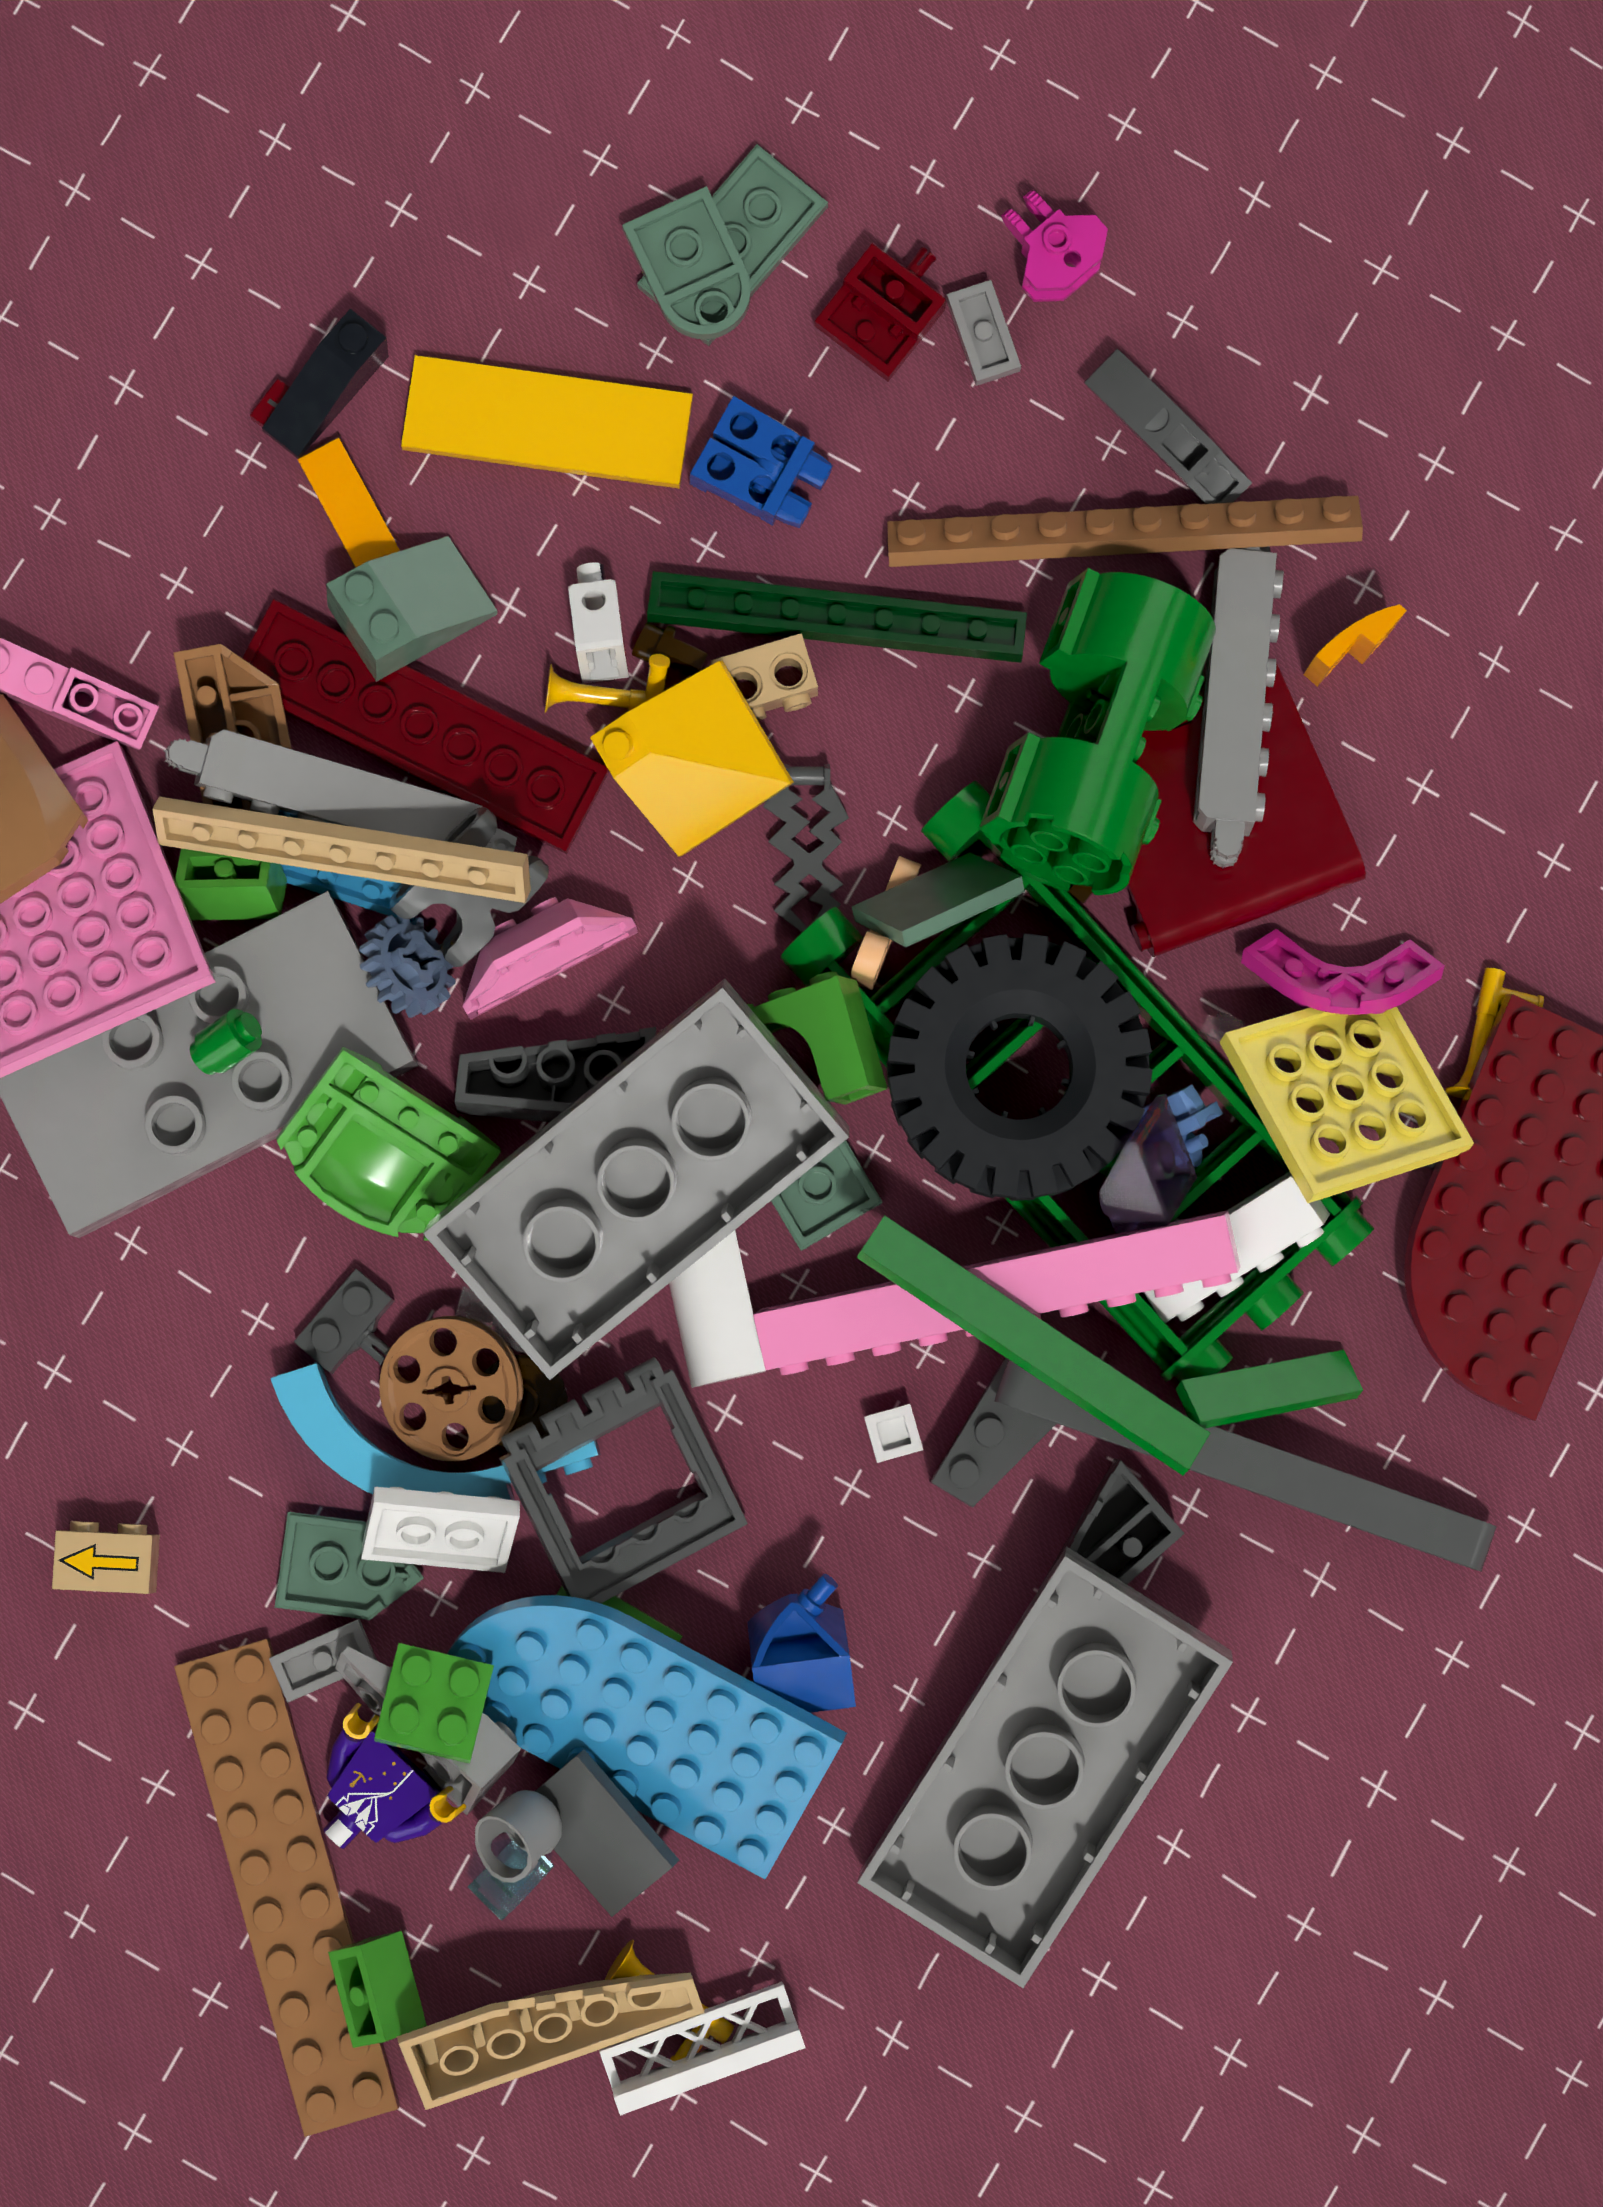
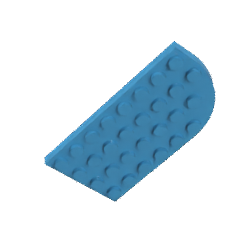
(658, 1720)

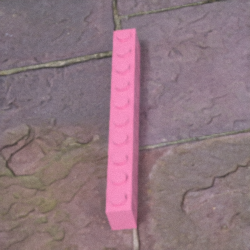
(1038, 1281)

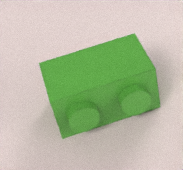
(229, 886)
(377, 1989)

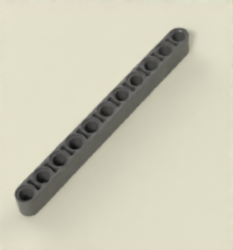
(1285, 1479)

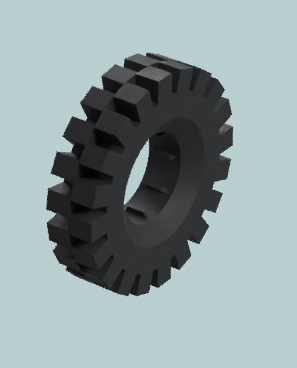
(1030, 982)

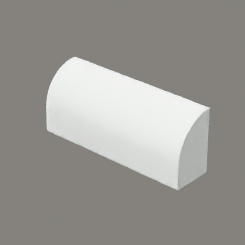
(717, 1317)

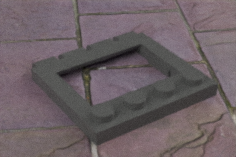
(651, 1544)

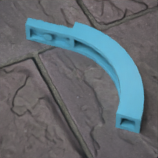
(349, 1453)

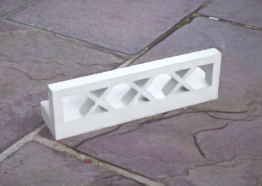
(710, 2064)

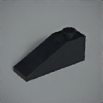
(327, 383)

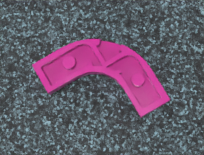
(1337, 988)

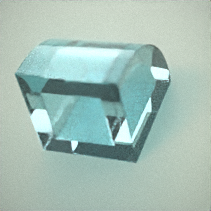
(505, 1896)

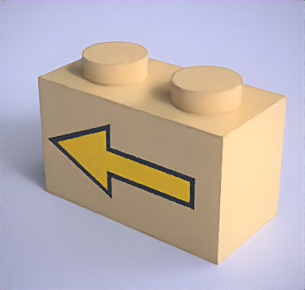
(106, 1559)

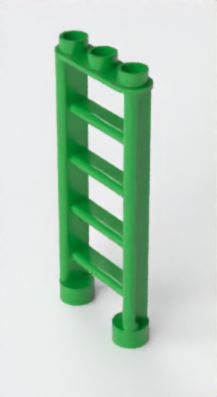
(1262, 1294)

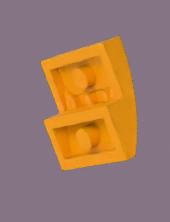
(1357, 640)

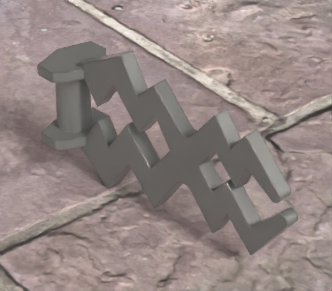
(805, 862)

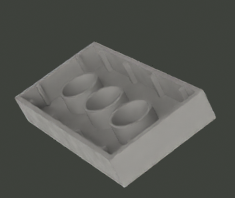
(137, 1115)
(637, 1179)
(1045, 1767)

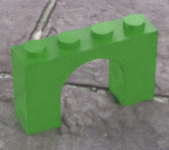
(837, 1031)

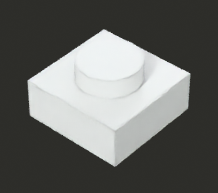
(893, 1433)

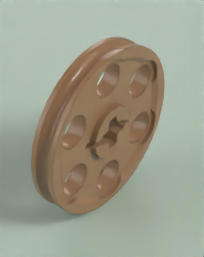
(438, 1405)

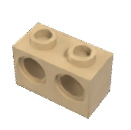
(760, 667)

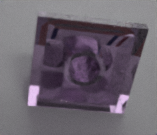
(1149, 1173)

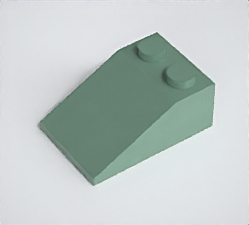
(407, 604)

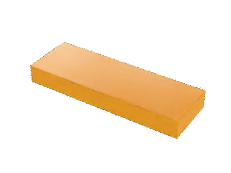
(348, 503)

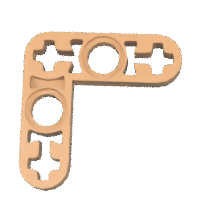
(874, 945)

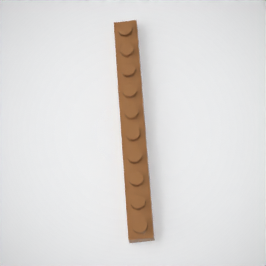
(1124, 531)

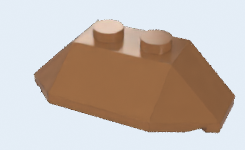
(230, 695)

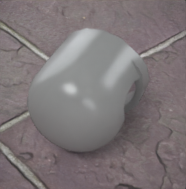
(527, 1820)

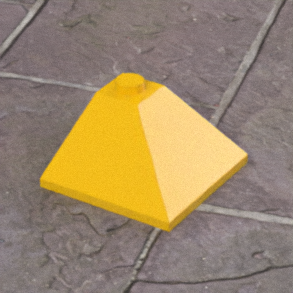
(693, 758)

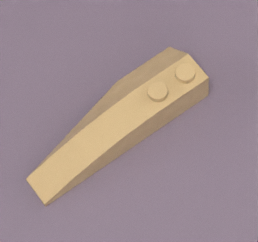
(540, 2032)

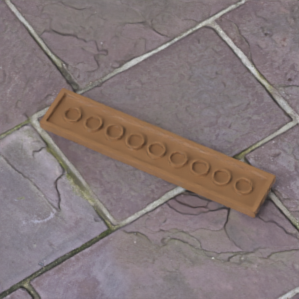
(282, 1881)

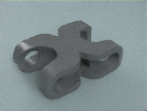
(474, 920)

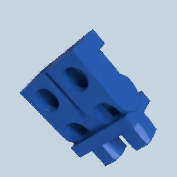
(758, 465)

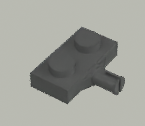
(347, 1324)

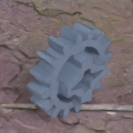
(406, 965)

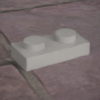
(983, 332)
(314, 1662)

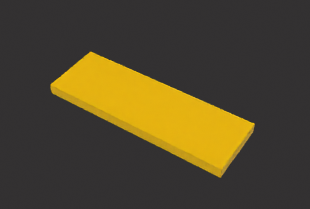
(547, 421)

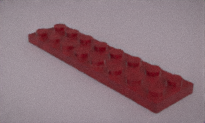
(427, 729)

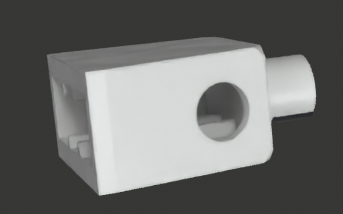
(597, 625)

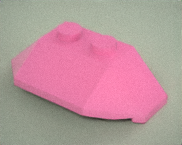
(541, 948)

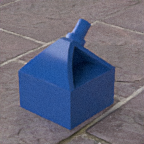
(803, 1650)

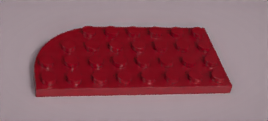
(1518, 1217)

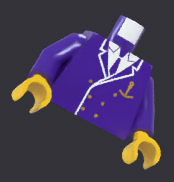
(380, 1789)

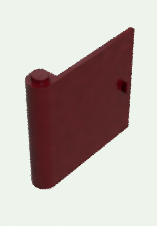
(1287, 859)

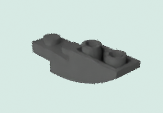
(1166, 430)

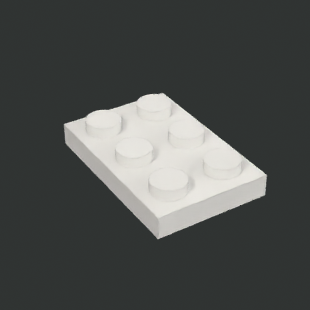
(440, 1529)

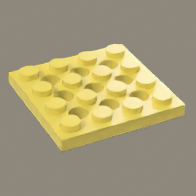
(1338, 1119)

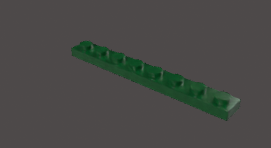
(837, 616)

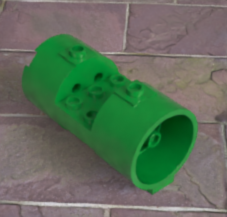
(1127, 663)

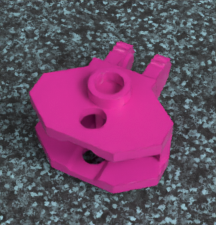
(1054, 244)

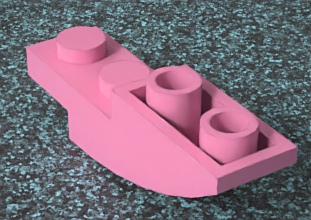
(74, 696)

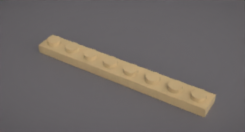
(342, 849)

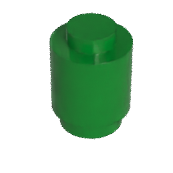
(226, 1042)

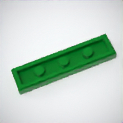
(1269, 1389)

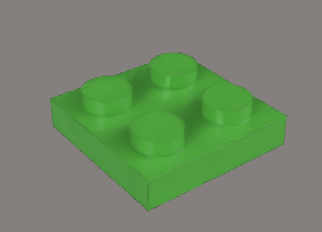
(434, 1703)

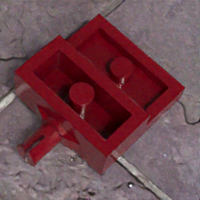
(882, 310)

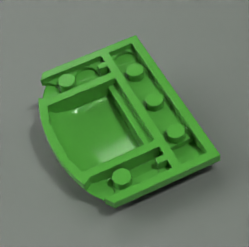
(382, 1148)

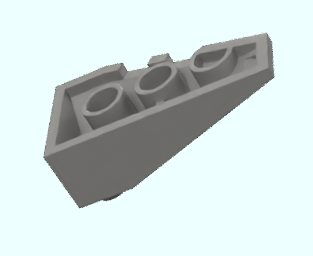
(493, 1749)

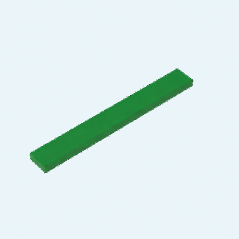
(1033, 1345)

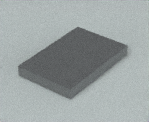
(604, 1835)

